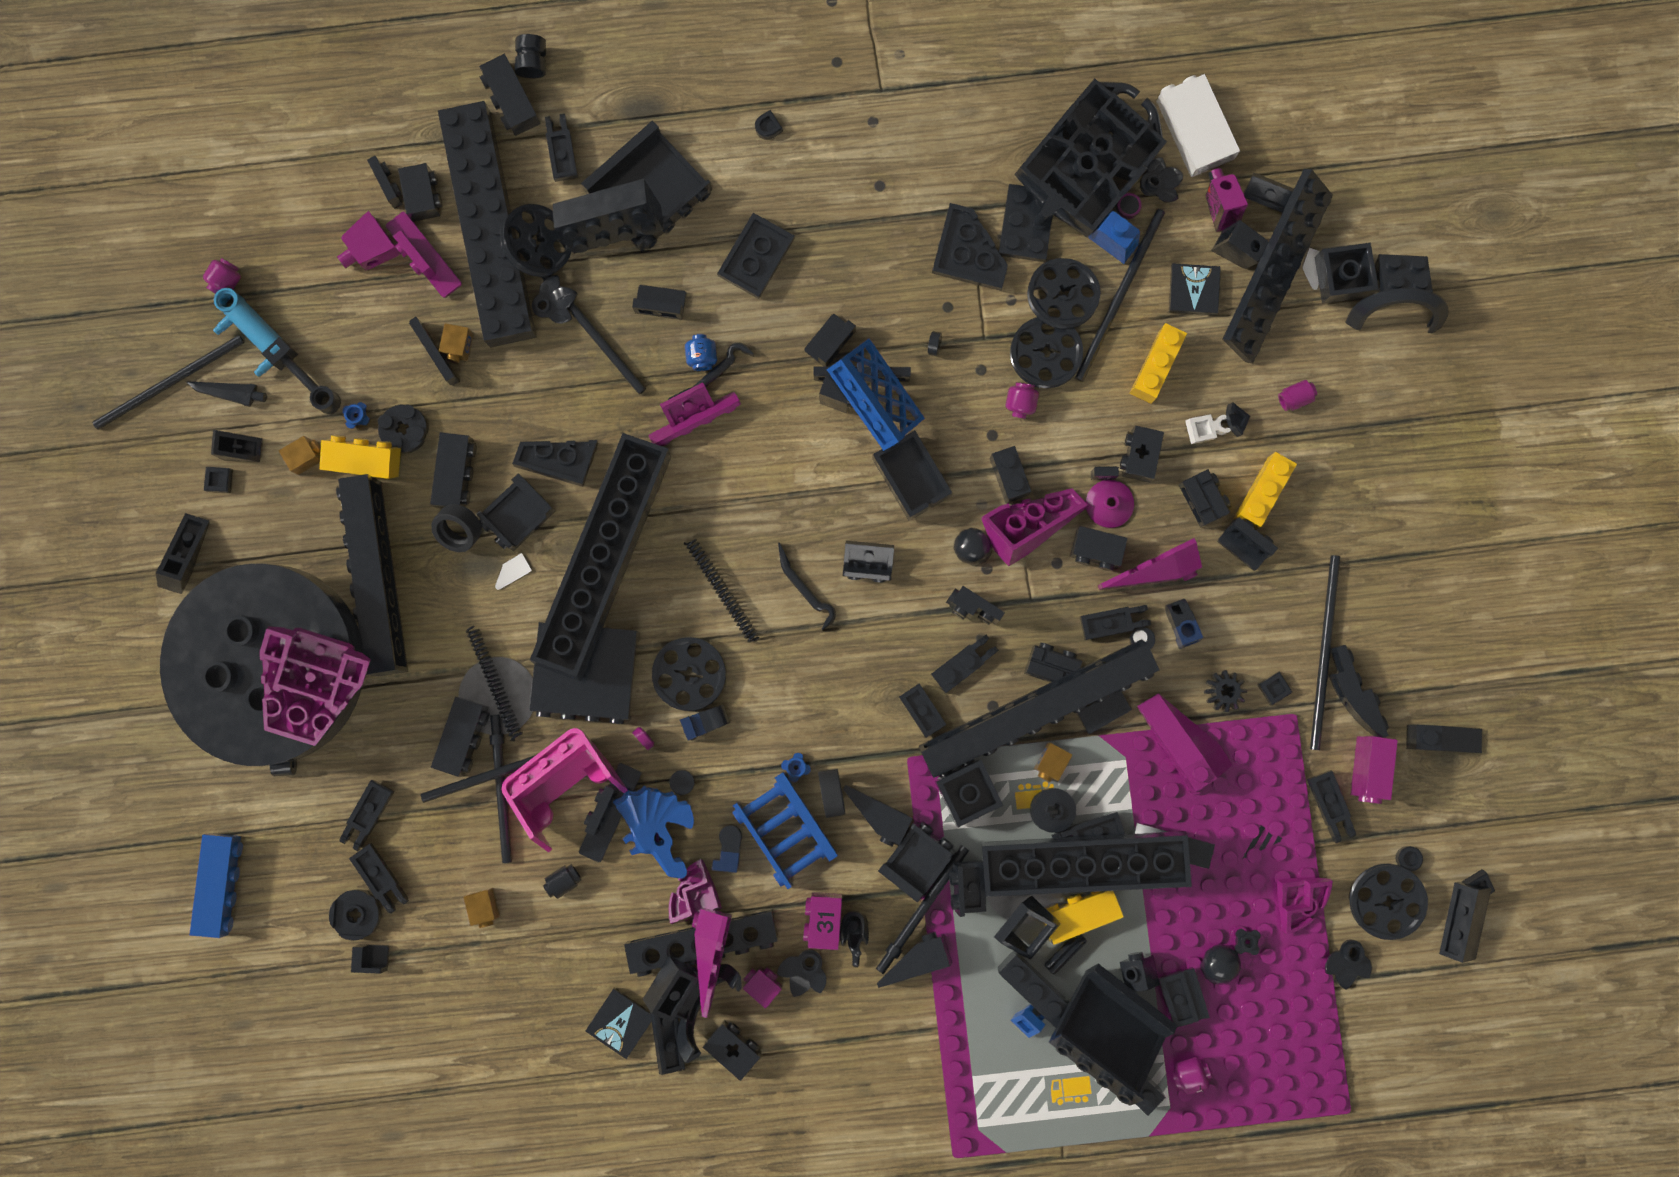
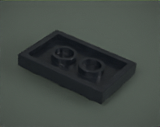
(1019, 233)
(756, 255)

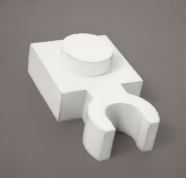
(1205, 428)

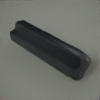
(1065, 953)

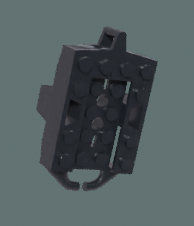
(1125, 154)

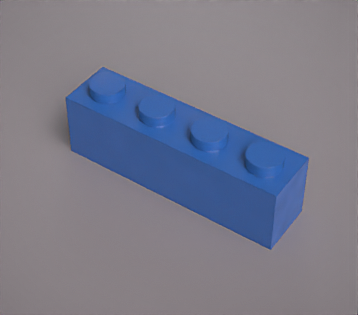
(216, 885)

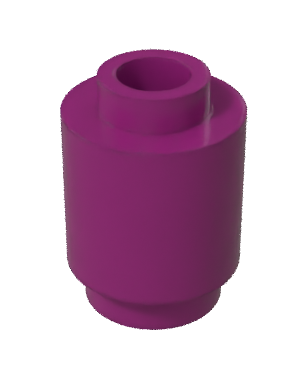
(1297, 395)

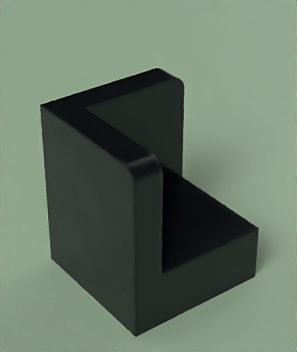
(369, 958)

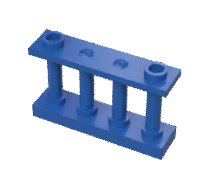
(809, 829)

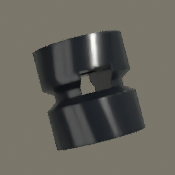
(530, 56)

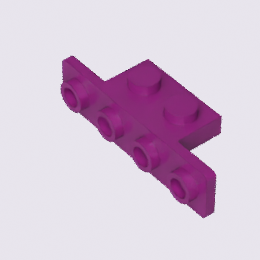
(424, 256)
(690, 411)

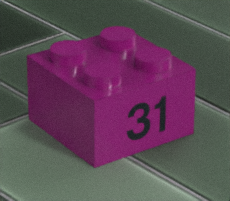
(824, 923)

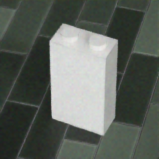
(1197, 125)

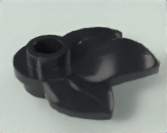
(1164, 180)
(557, 300)
(1347, 966)
(801, 975)

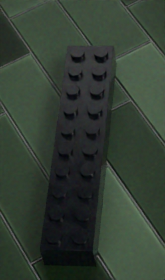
(482, 208)
(601, 557)

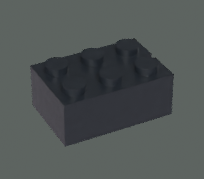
(912, 476)

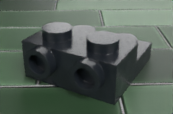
(966, 603)

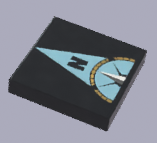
(1194, 289)
(619, 1023)

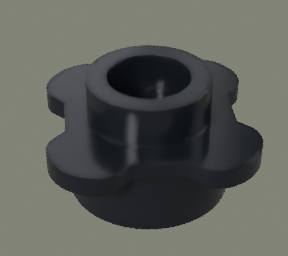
(1242, 936)

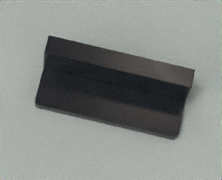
(1464, 922)

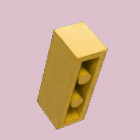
(1158, 363)
(360, 457)
(1265, 489)
(1084, 914)

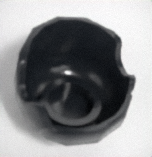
(972, 546)
(1220, 964)

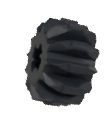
(1216, 688)

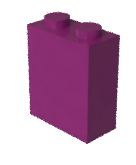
(1373, 768)

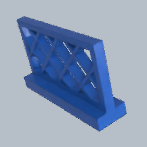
(866, 401)

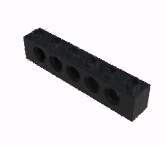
(637, 949)

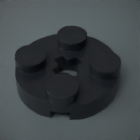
(408, 415)
(345, 924)

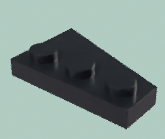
(558, 460)

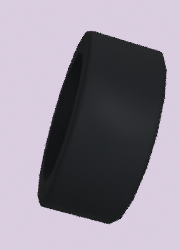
(447, 537)
(831, 793)

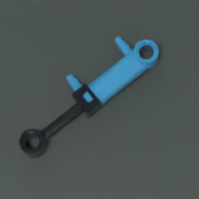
(273, 347)

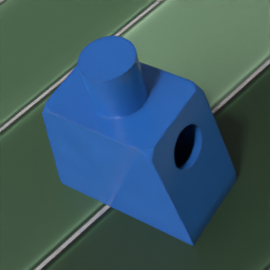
(1116, 236)

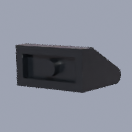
(1007, 935)

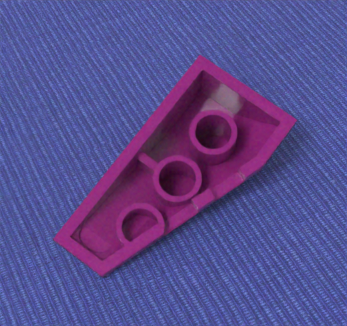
(1026, 525)
(1169, 566)
(1189, 748)

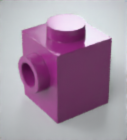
(762, 985)

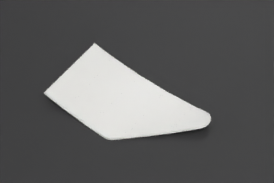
(1310, 268)
(512, 571)

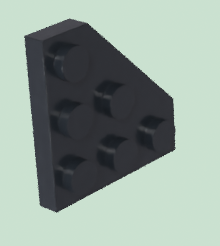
(968, 251)

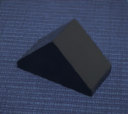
(235, 447)

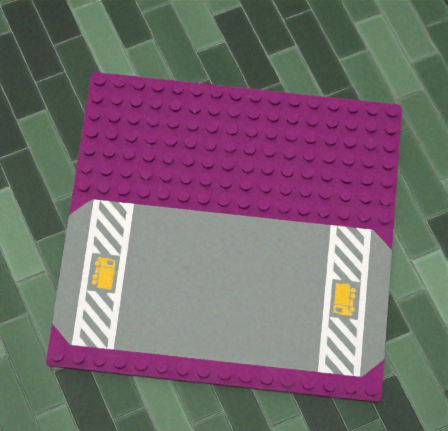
(1268, 1031)

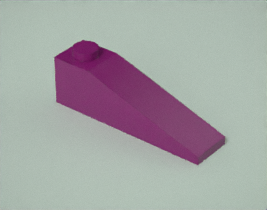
(710, 942)

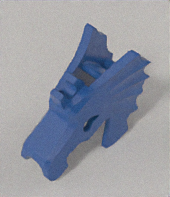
(648, 813)

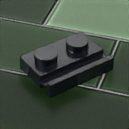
(1183, 997)

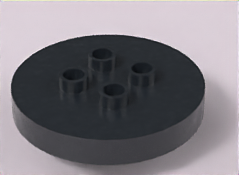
(215, 664)

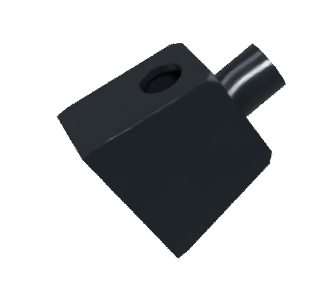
(1240, 245)

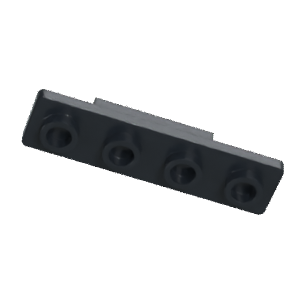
(606, 818)

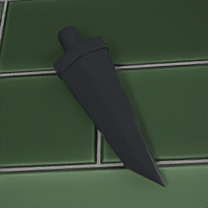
(238, 393)

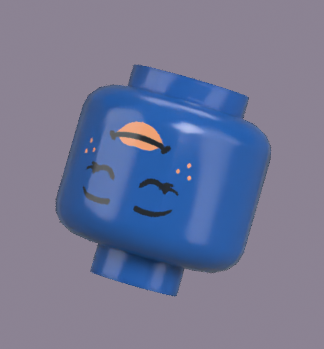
(700, 352)

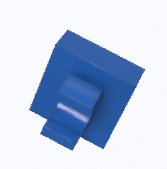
(1028, 1021)

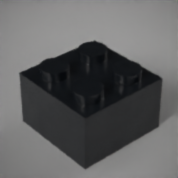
(1346, 273)
(969, 793)

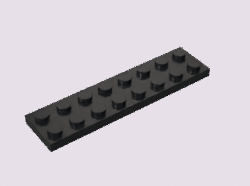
(1278, 266)

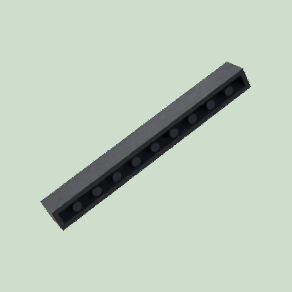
(1039, 708)

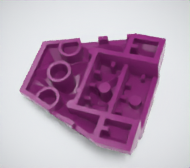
(307, 681)

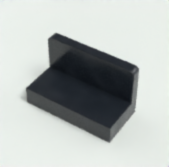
(659, 302)
(830, 340)

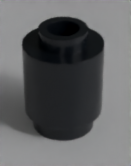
(562, 881)

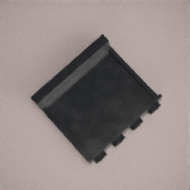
(664, 170)
(604, 687)
(1111, 1033)

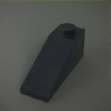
(182, 554)
(1444, 738)
(882, 818)
(925, 957)

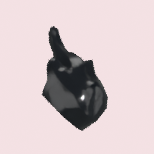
(855, 930)

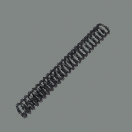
(722, 591)
(495, 685)

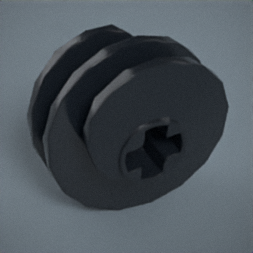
(1050, 797)

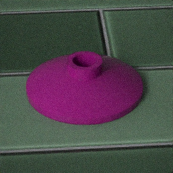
(1101, 512)

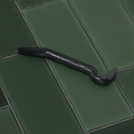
(723, 365)
(804, 589)

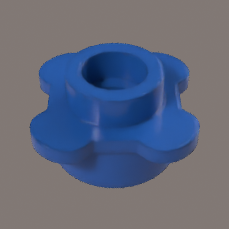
(351, 410)
(788, 765)

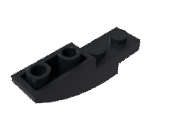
(1358, 702)

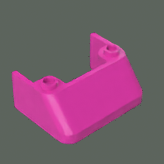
(552, 774)

